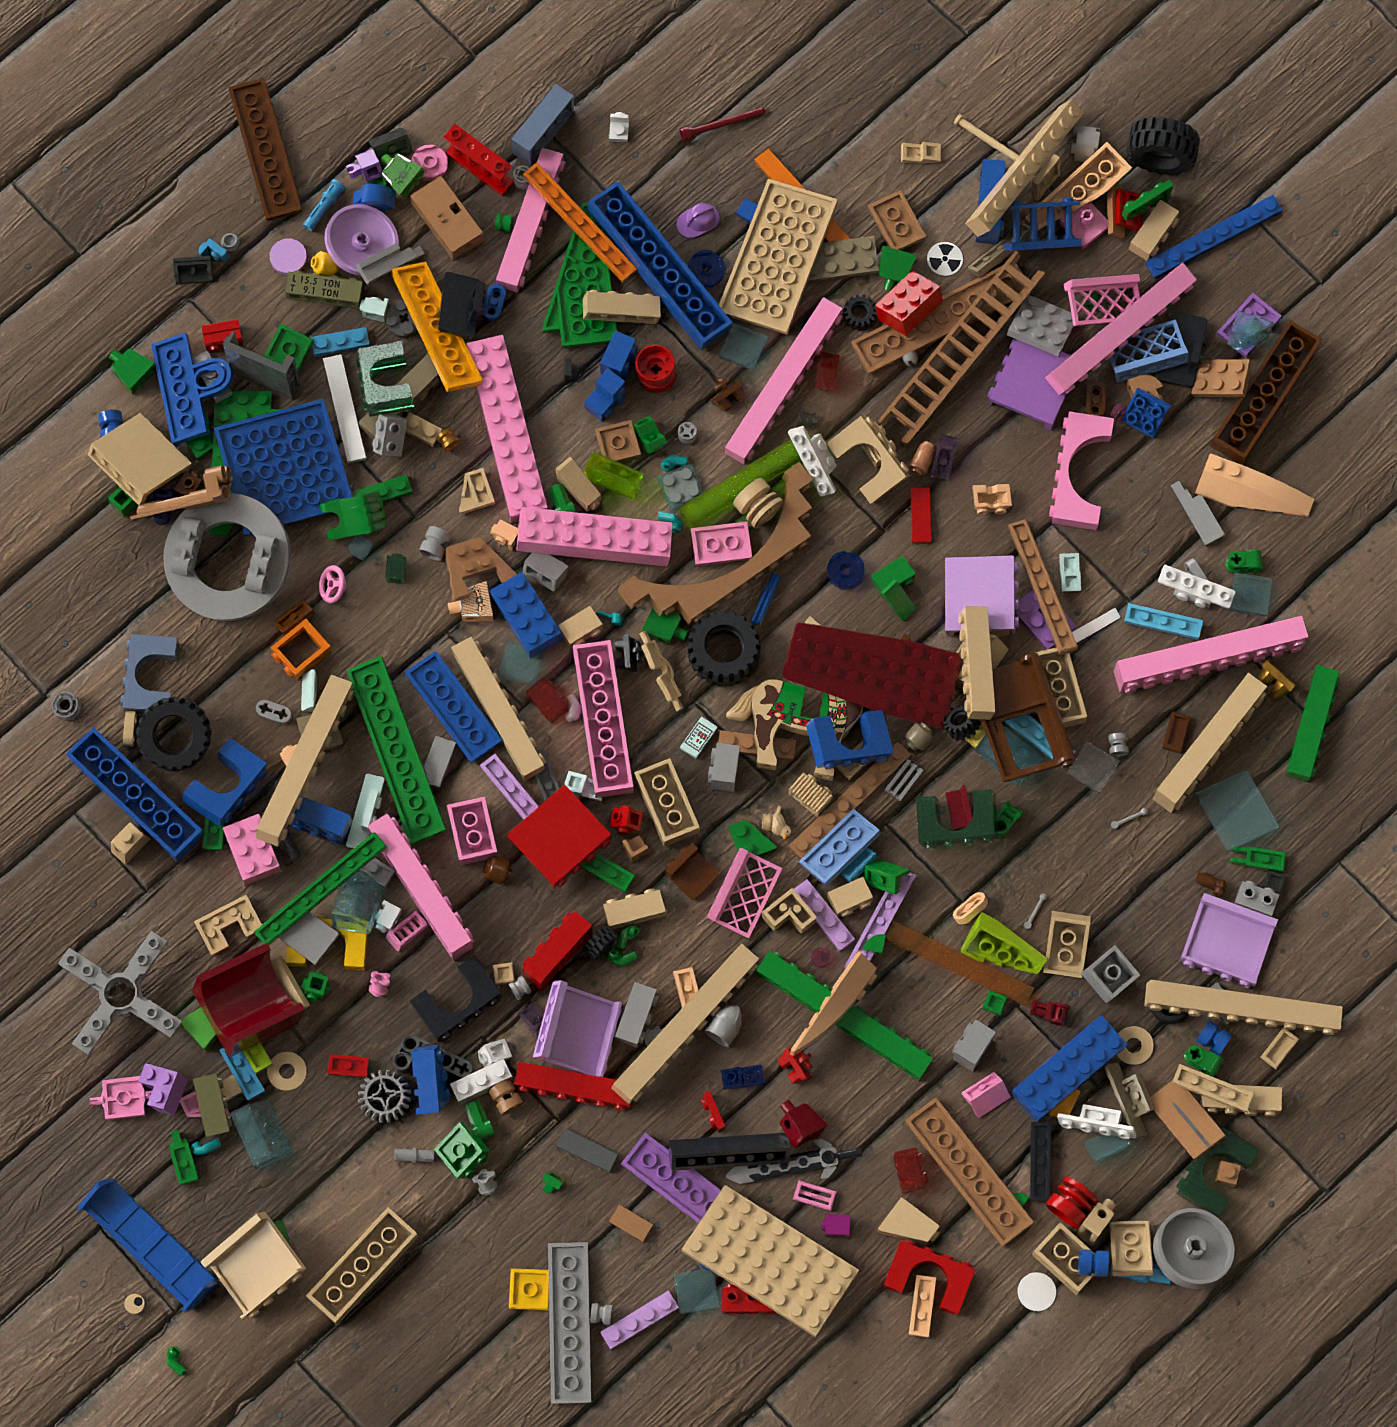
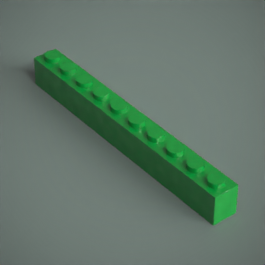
(854, 1023)

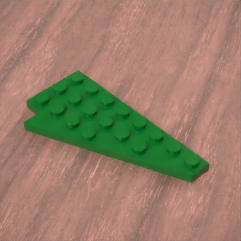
(579, 273)

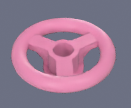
(334, 584)

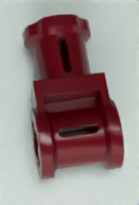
(1050, 1012)

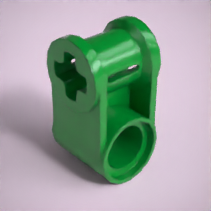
(1248, 561)
(1008, 817)
(1205, 1061)

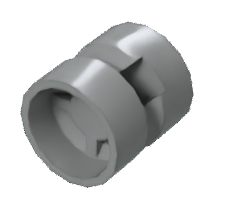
(434, 545)

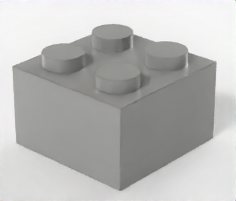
(724, 769)
(1110, 974)
(973, 1046)

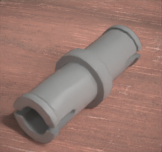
(414, 1155)

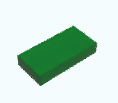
(898, 600)

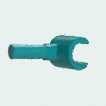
(616, 618)

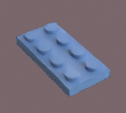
(840, 847)

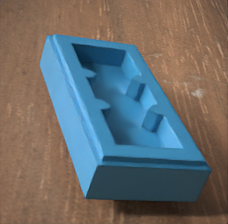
(858, 865)

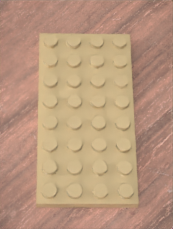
(777, 256)
(770, 1260)

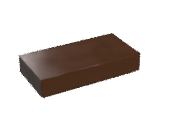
(1176, 732)

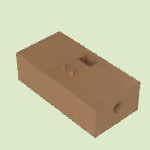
(447, 218)

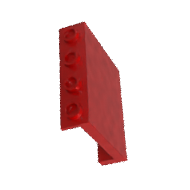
(560, 836)

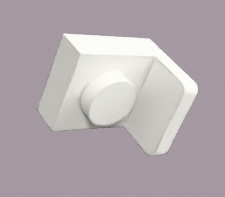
(619, 127)
(494, 1052)

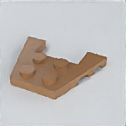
(471, 560)

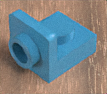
(214, 249)

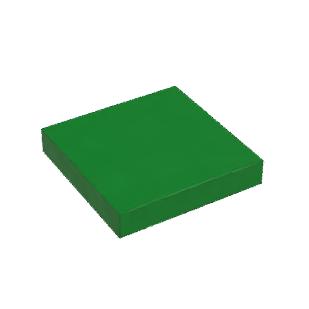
(289, 343)

